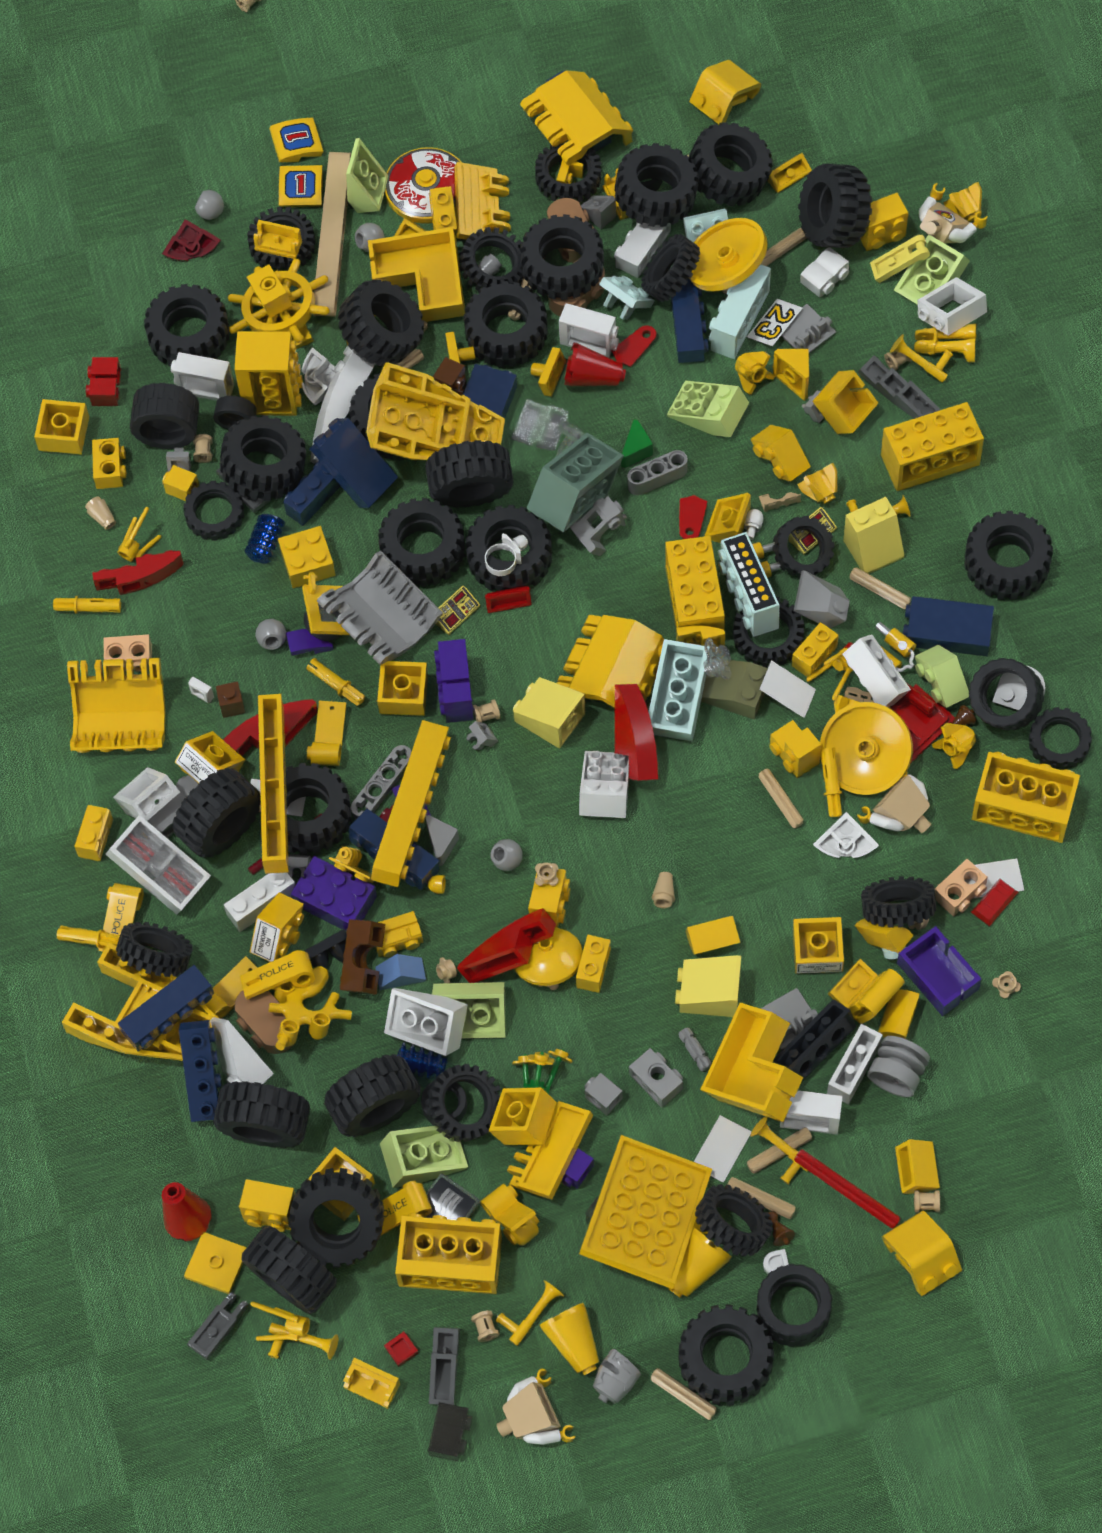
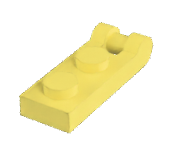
(899, 258)

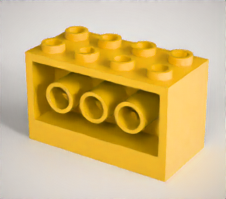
(268, 372)
(932, 446)
(693, 583)
(1025, 796)
(447, 1269)

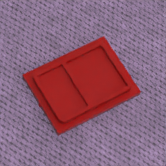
(922, 726)

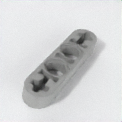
(379, 781)

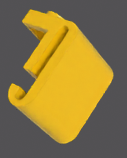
(721, 88)
(866, 991)
(923, 1252)

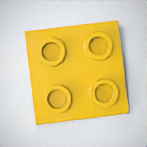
(348, 860)

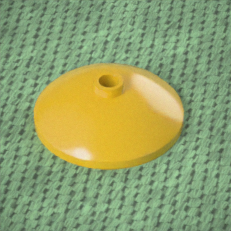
(552, 963)

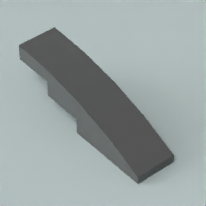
(896, 389)

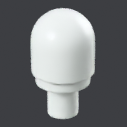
(753, 522)

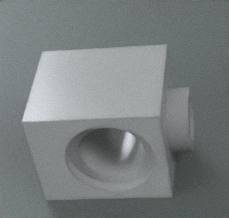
(603, 1093)

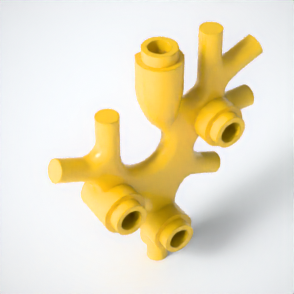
(296, 1014)

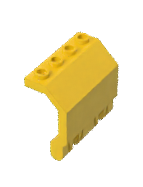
(575, 113)
(616, 654)
(117, 707)

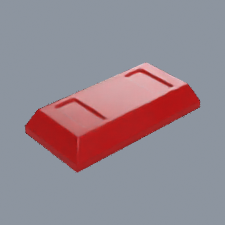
(508, 599)
(994, 902)

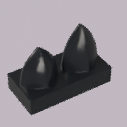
(335, 945)

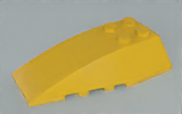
(419, 416)

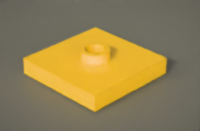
(215, 1263)

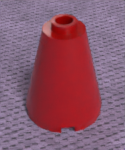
(591, 368)
(184, 1212)

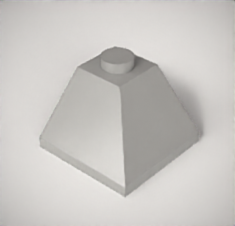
(821, 600)

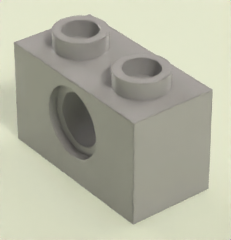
(659, 1090)

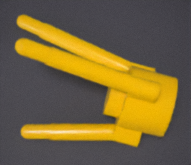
(130, 548)
(839, 663)
(295, 1324)

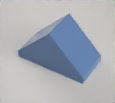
(400, 971)

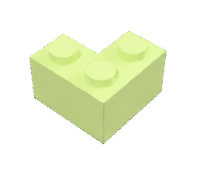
(944, 673)

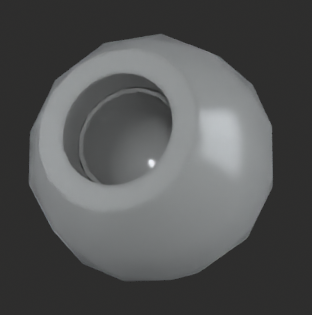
(209, 205)
(367, 232)
(270, 634)
(506, 855)

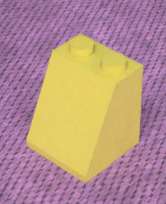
(874, 536)
(550, 711)
(709, 986)

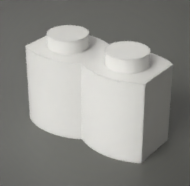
(825, 272)

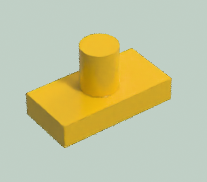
(455, 354)
(549, 372)

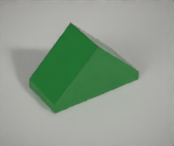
(637, 446)

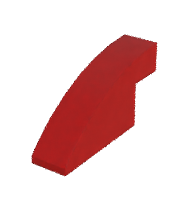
(296, 717)
(635, 732)
(507, 947)

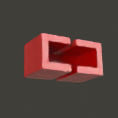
(104, 377)

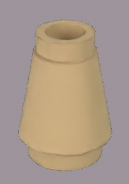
(100, 512)
(664, 891)

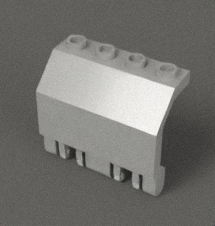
(382, 609)

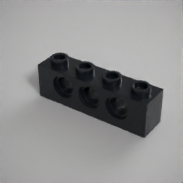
(817, 1039)

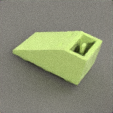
(709, 407)

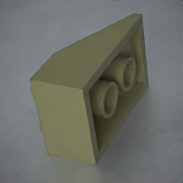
(739, 693)

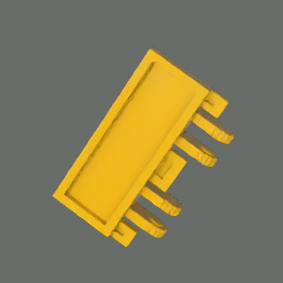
(474, 202)
(550, 1161)

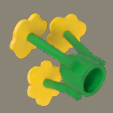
(541, 1059)

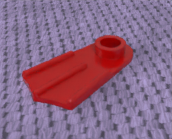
(634, 346)
(691, 516)

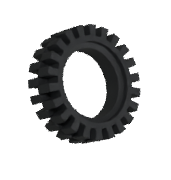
(562, 190)
(289, 219)
(495, 239)
(664, 283)
(776, 654)
(877, 895)
(132, 949)
(437, 1104)
(726, 1234)

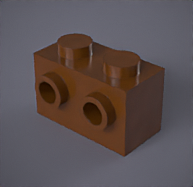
(452, 375)

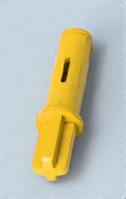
(87, 605)
(342, 686)
(831, 782)
(84, 936)

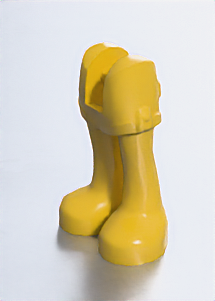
(929, 342)

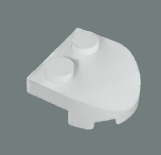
(1013, 690)

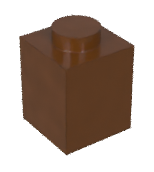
(230, 699)

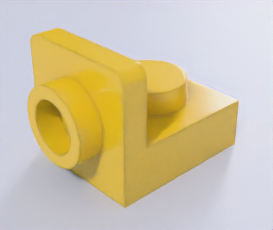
(567, 172)

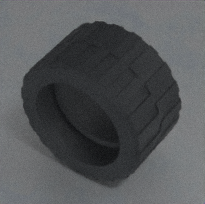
(164, 415)
(983, 679)
(794, 1276)

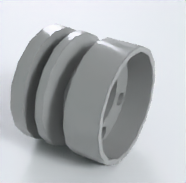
(898, 1066)

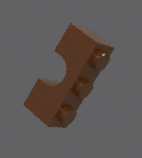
(360, 939)

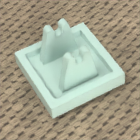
(697, 224)
(624, 290)

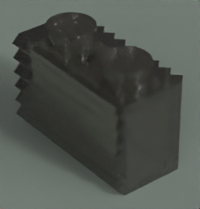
(449, 1431)

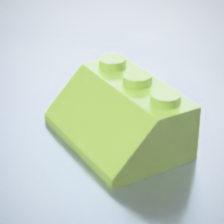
(484, 1010)

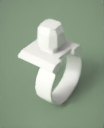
(518, 544)

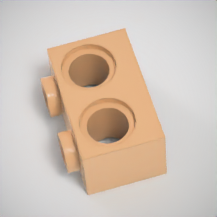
(128, 647)
(956, 885)

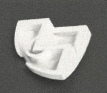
(317, 377)
(846, 839)

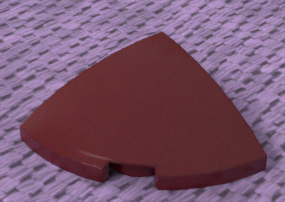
(190, 243)

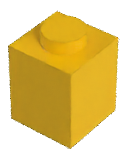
(179, 482)

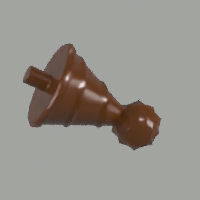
(964, 716)
(781, 1233)

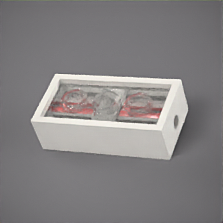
(158, 864)

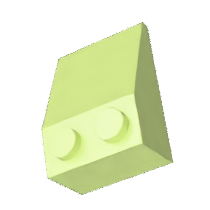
(365, 180)
(932, 272)
(421, 1155)

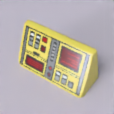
(804, 540)
(457, 610)

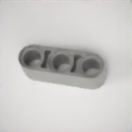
(662, 464)

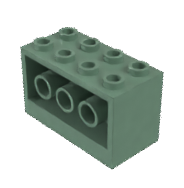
(574, 482)

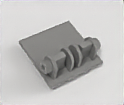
(808, 330)
(794, 1010)

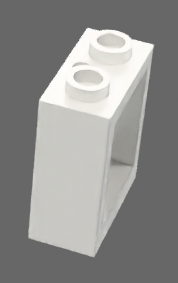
(972, 306)
(589, 329)
(203, 376)
(140, 794)
(814, 1111)

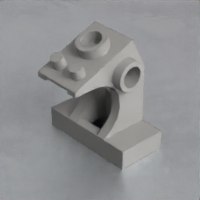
(612, 518)

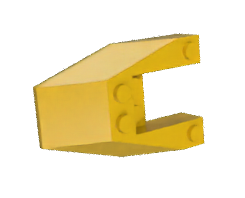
(107, 1034)

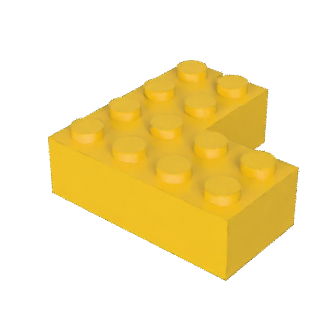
(424, 260)
(744, 1067)

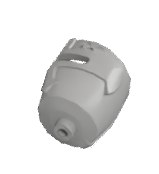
(615, 1377)

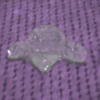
(717, 660)

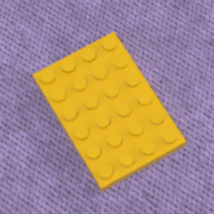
(645, 1212)

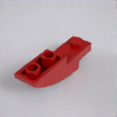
(147, 572)

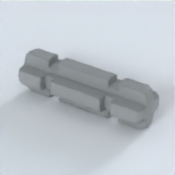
(695, 1049)

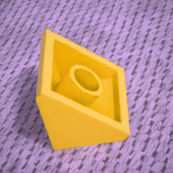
(792, 369)
(728, 517)

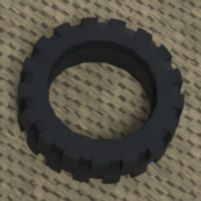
(222, 528)
(819, 532)
(1064, 717)

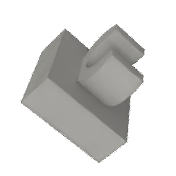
(812, 410)
(178, 458)
(483, 734)
(298, 861)

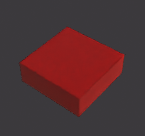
(401, 1349)

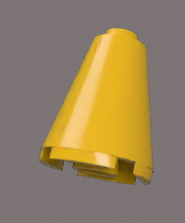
(699, 1263)
(573, 1338)

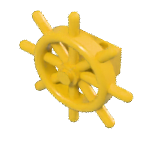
(273, 293)

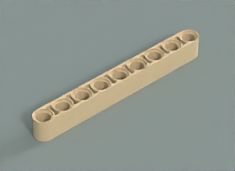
(332, 231)

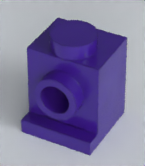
(578, 1169)

